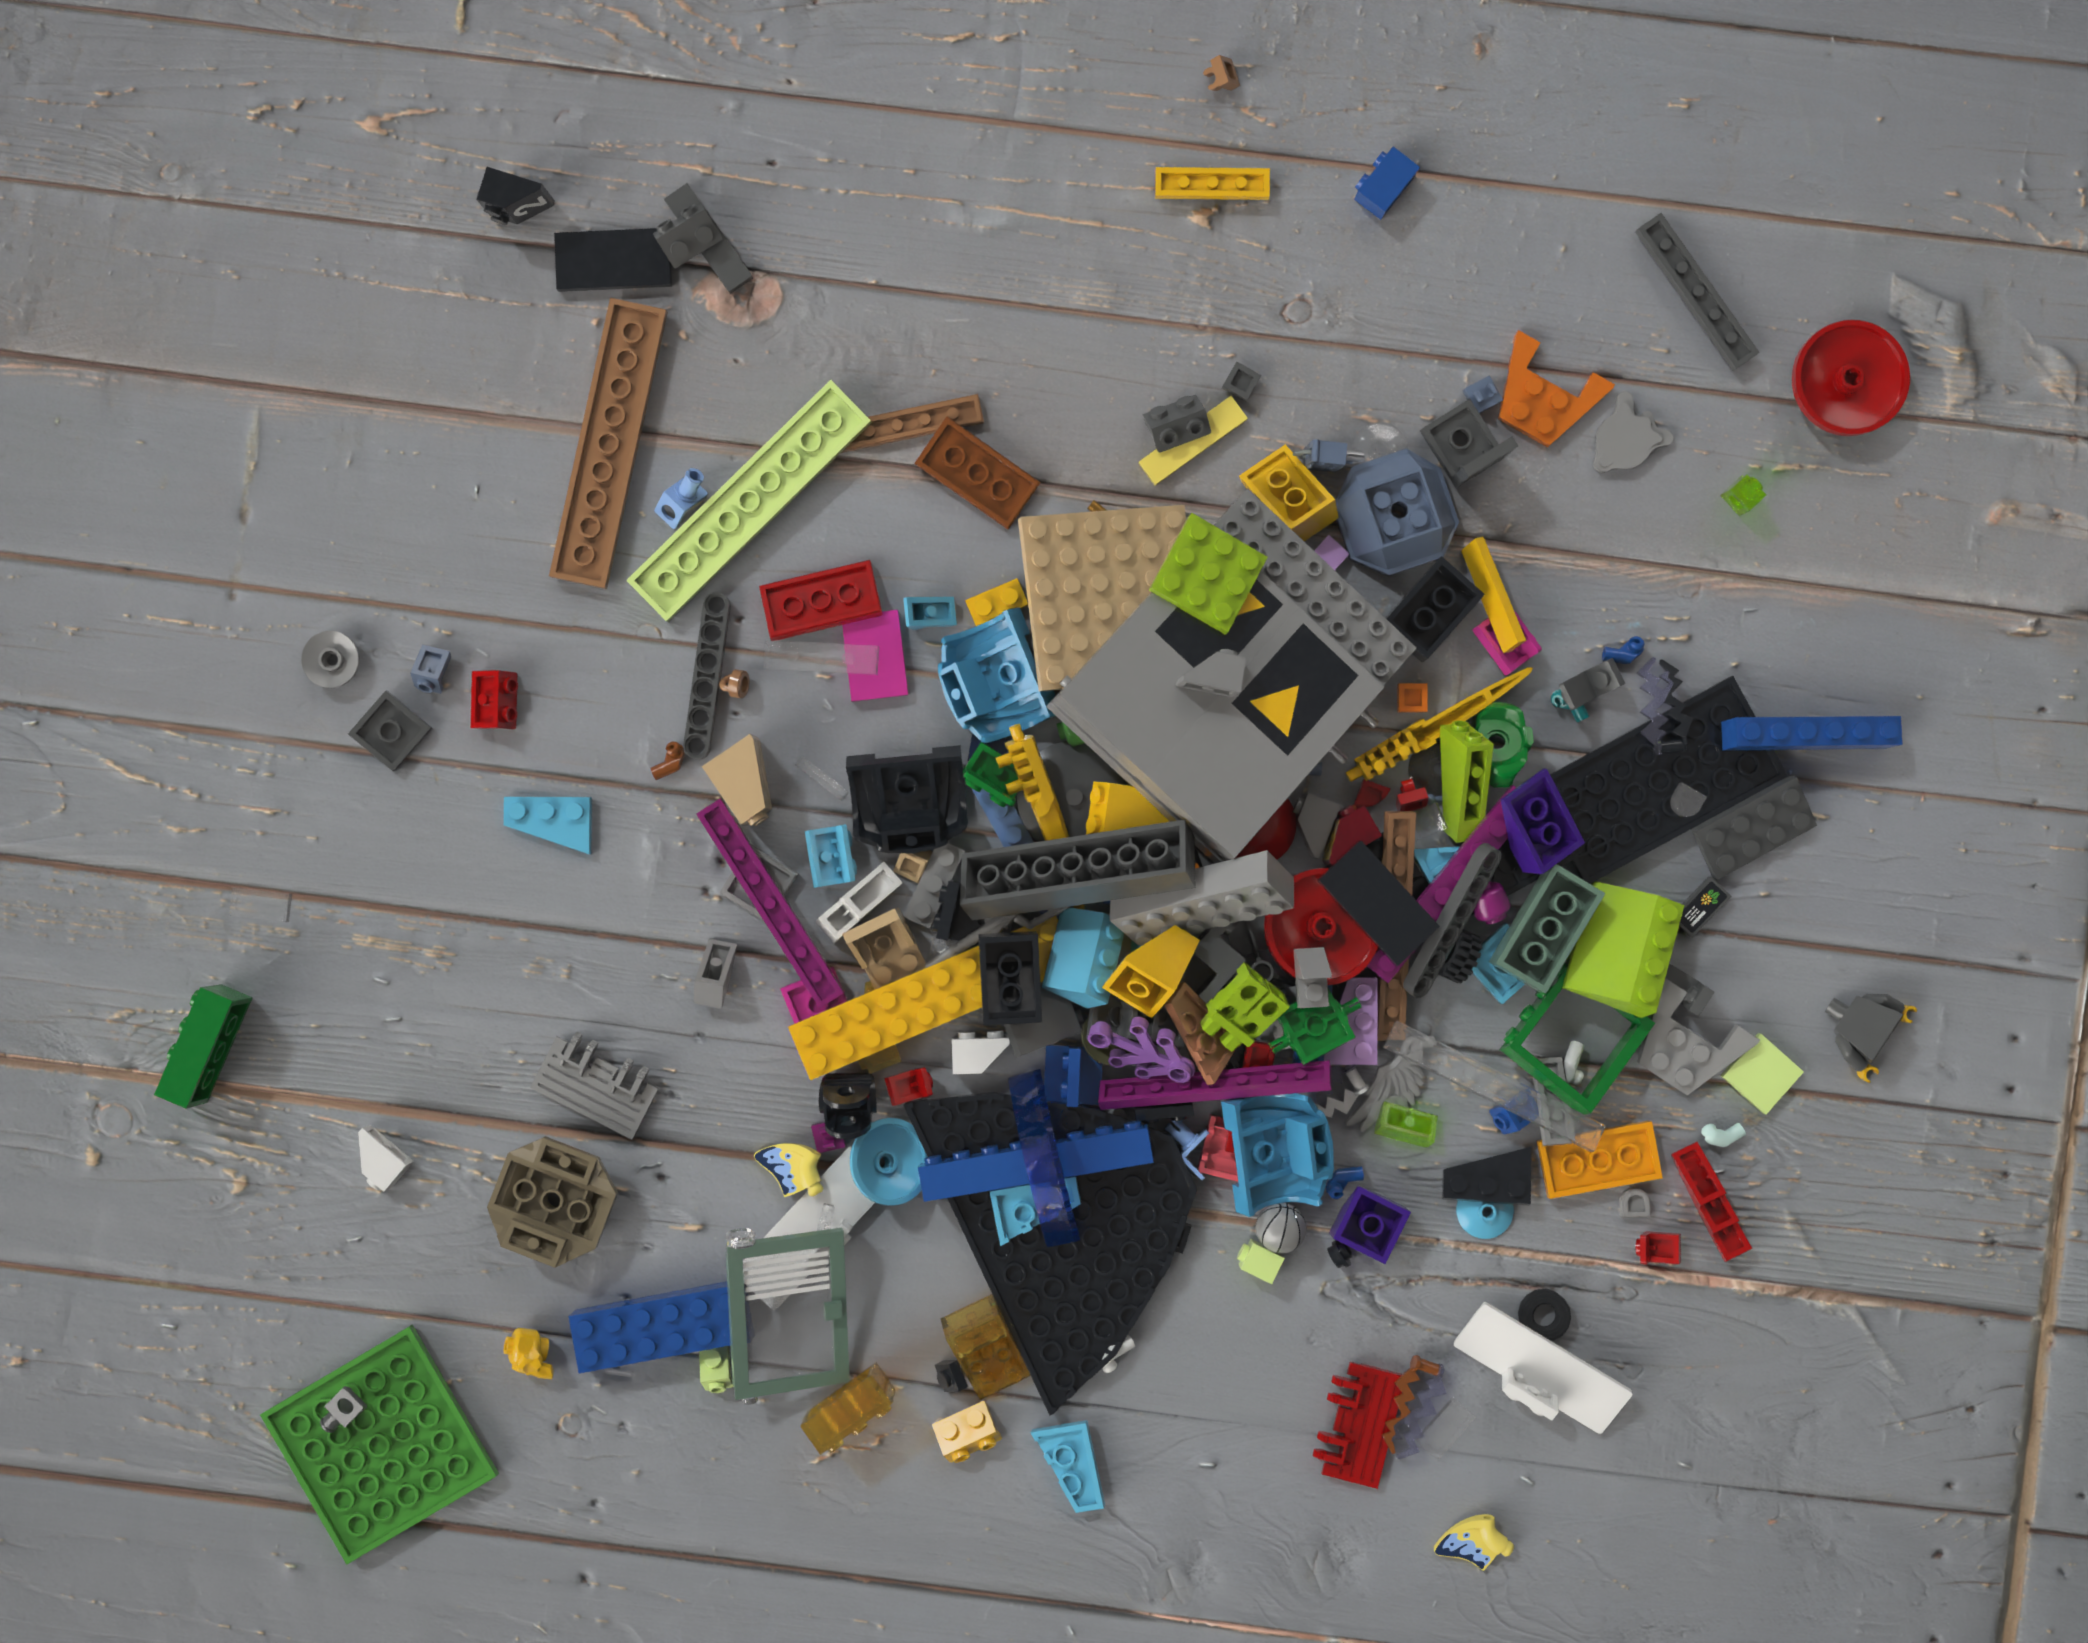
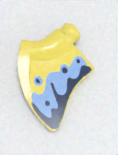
(792, 1167)
(1474, 1541)

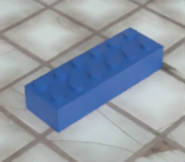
(650, 1327)

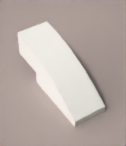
(858, 902)

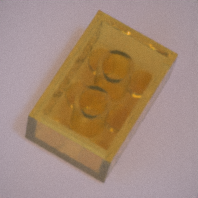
(848, 1409)

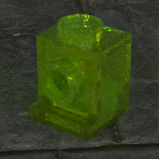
(1743, 491)

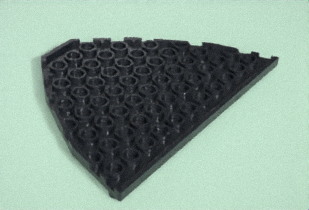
(1078, 1295)

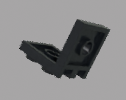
(953, 920)

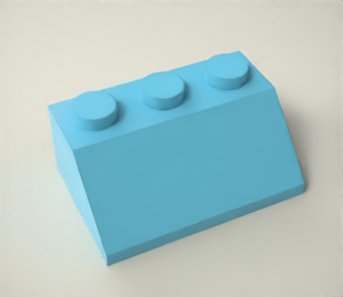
(1083, 957)

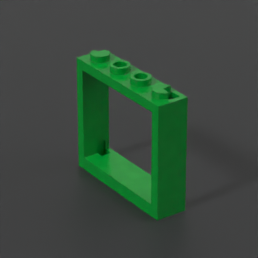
(1605, 1076)

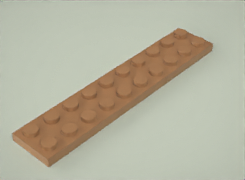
(608, 443)

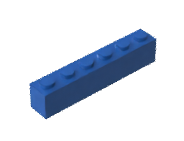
(1811, 733)

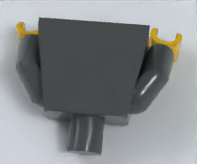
(1866, 1028)

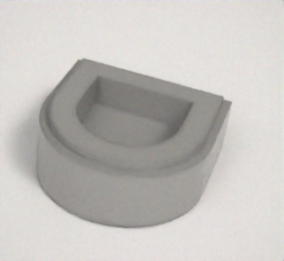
(1634, 1203)

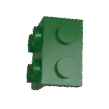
(984, 773)

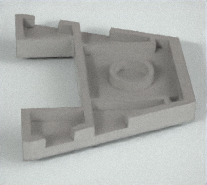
(1681, 1054)

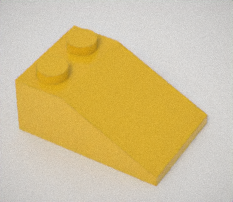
(1291, 492)

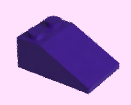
(1539, 824)

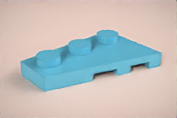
(553, 819)
(1016, 1209)
(1073, 1459)

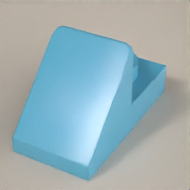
(929, 612)

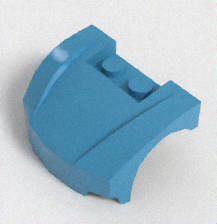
(993, 678)
(1279, 1150)

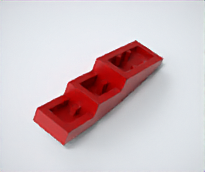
(1711, 1201)

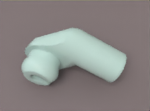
(1720, 1137)

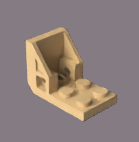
(885, 948)

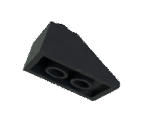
(1010, 978)

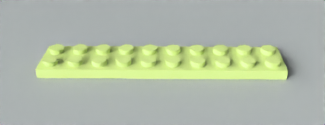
(749, 501)

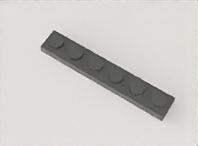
(1697, 291)

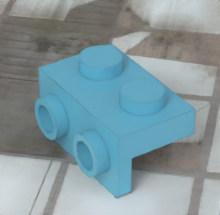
(830, 855)

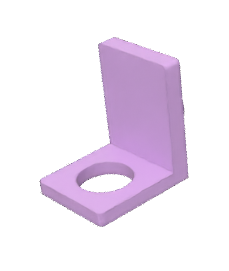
(1331, 552)

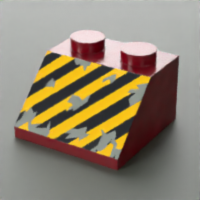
(1350, 827)

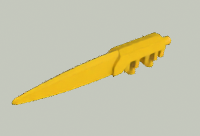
(1424, 733)
(1034, 783)

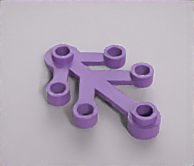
(1174, 1065)

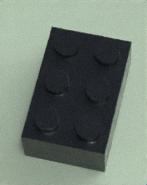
(1434, 607)

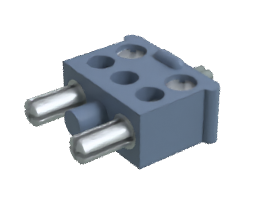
(1328, 456)

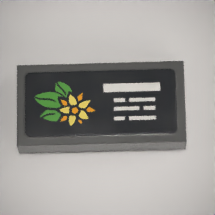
(1702, 906)

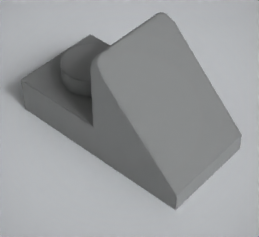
(1311, 977)

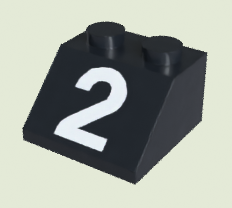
(512, 197)

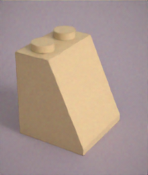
(742, 780)

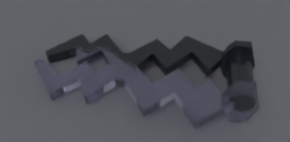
(1663, 696)

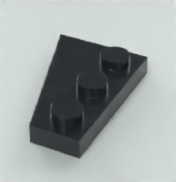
(1491, 1180)

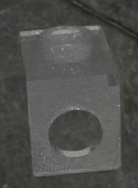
(1429, 821)

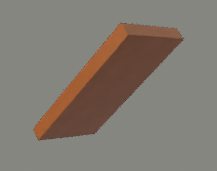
(977, 473)

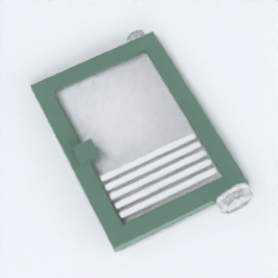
(786, 1312)

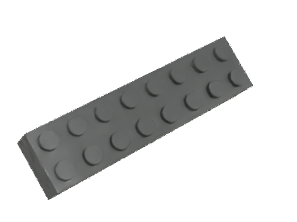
(1078, 870)

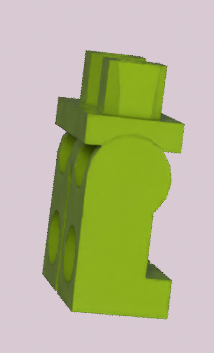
(1244, 1008)

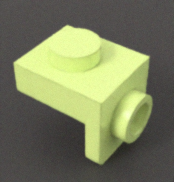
(715, 1369)

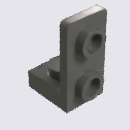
(1591, 684)
(1698, 993)

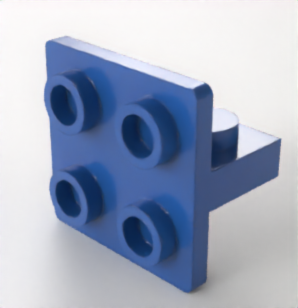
(1071, 1076)

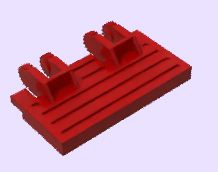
(1362, 1425)

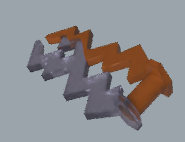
(1408, 1417)

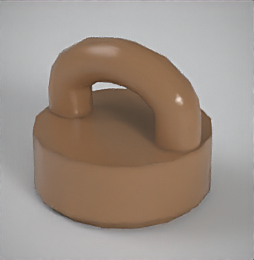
(737, 685)

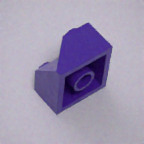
(1370, 1223)

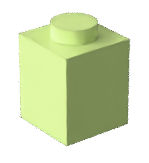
(1259, 1261)

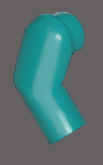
(1579, 713)

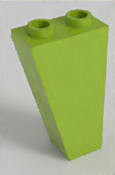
(1465, 777)

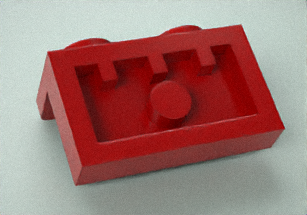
(494, 699)

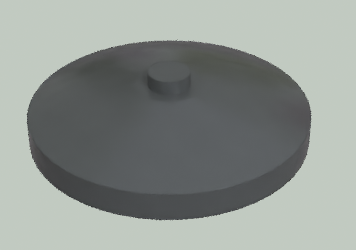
(1072, 778)

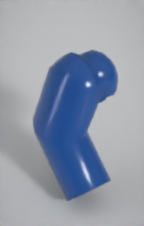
(1626, 653)
(1341, 1178)

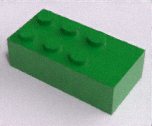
(202, 1045)

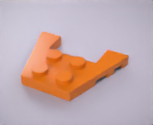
(1539, 406)

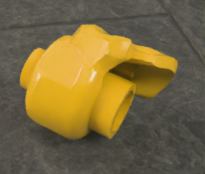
(527, 1352)

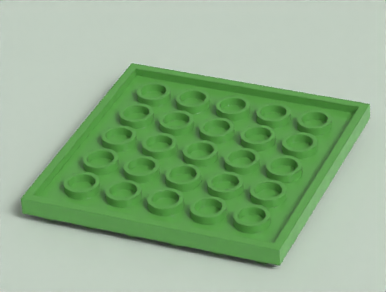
(395, 1459)

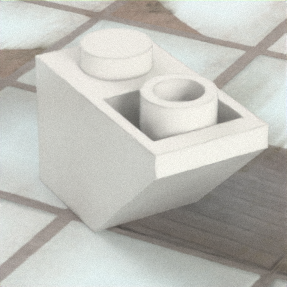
(974, 1053)

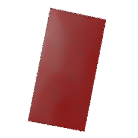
(820, 600)

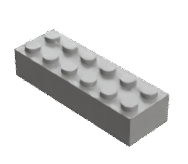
(1222, 896)

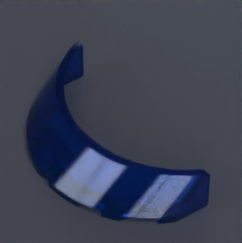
(1042, 1159)

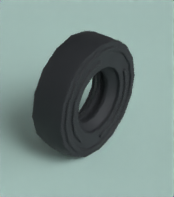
(1549, 1297)

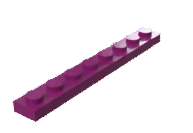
(1435, 896)
(770, 903)
(1229, 1085)

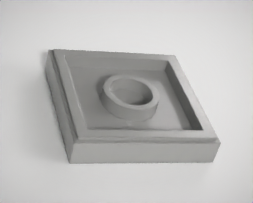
(782, 875)

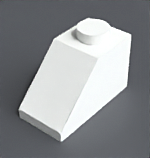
(381, 1159)

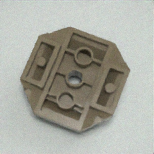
(527, 1219)

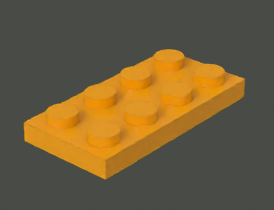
(1621, 1158)

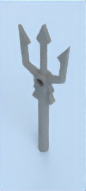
(993, 925)

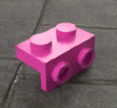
(1508, 661)

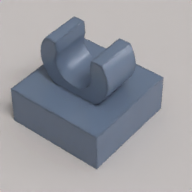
(1483, 394)

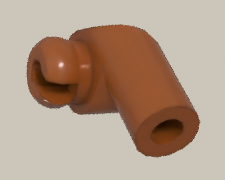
(672, 762)

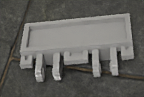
(593, 1089)

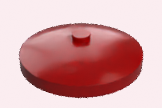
(1850, 378)
(1318, 923)

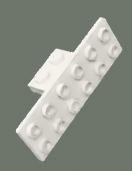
(837, 1190)
(1541, 1371)

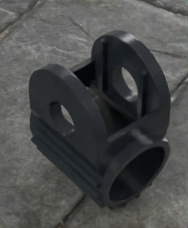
(847, 1099)

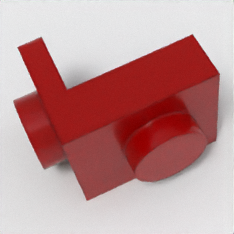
(909, 1085)
(1659, 1247)

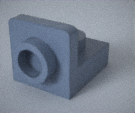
(430, 669)

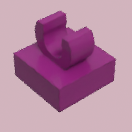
(824, 1141)

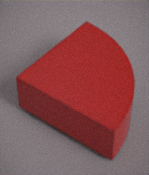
(1370, 793)

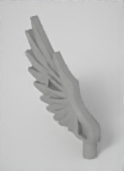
(1393, 1083)

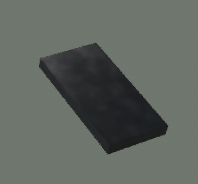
(610, 260)
(1378, 903)

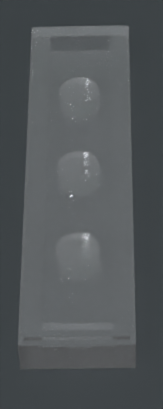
(821, 657)

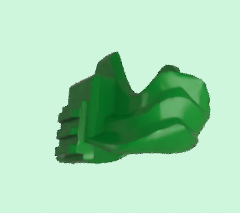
(1509, 723)

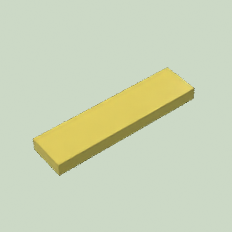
(1222, 421)

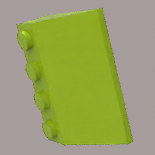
(1625, 950)

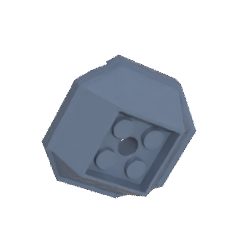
(1379, 538)

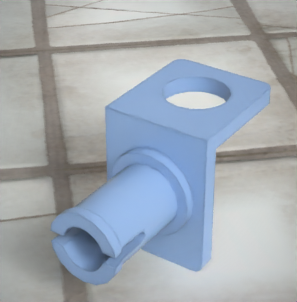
(681, 497)
(1188, 1141)

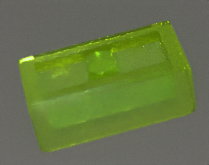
(1406, 1124)

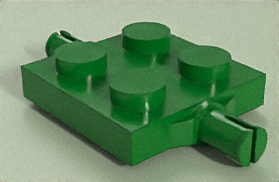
(1315, 1029)

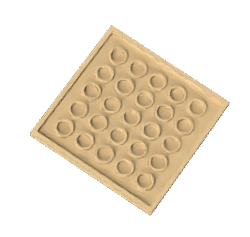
(1088, 578)

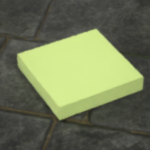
(1762, 1074)

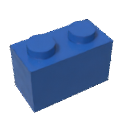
(1386, 183)

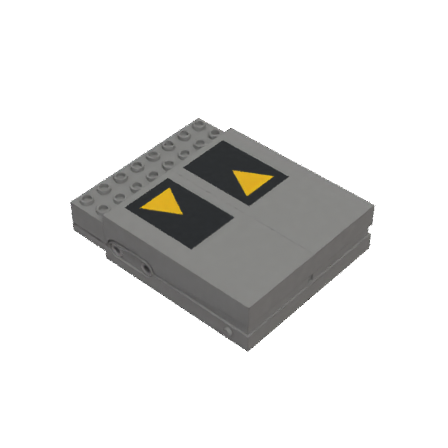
(1232, 761)

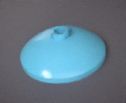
(902, 1152)

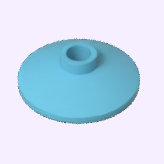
(1473, 1222)

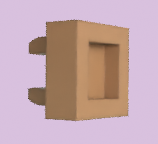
(1224, 73)

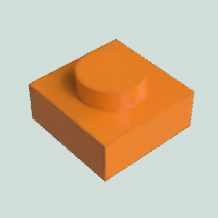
(1412, 698)

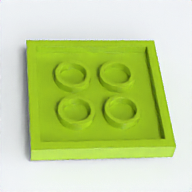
(1208, 573)

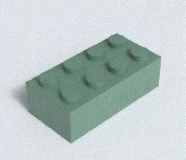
(1546, 928)

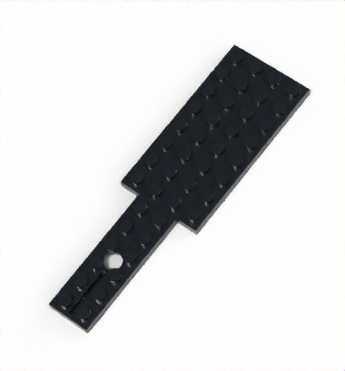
(1625, 790)

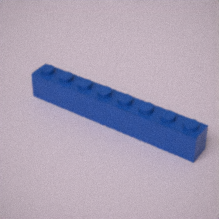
(1006, 1167)

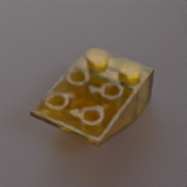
(984, 1347)

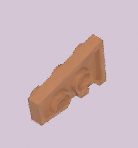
(1207, 1051)

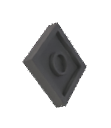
(389, 730)

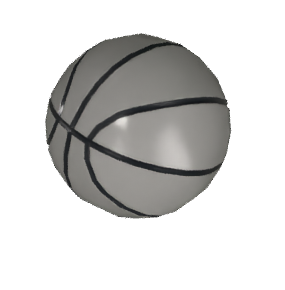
(1281, 1227)

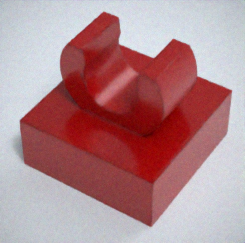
(1411, 798)

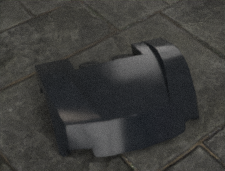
(908, 800)

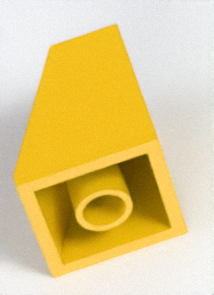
(1118, 808)
(1153, 970)

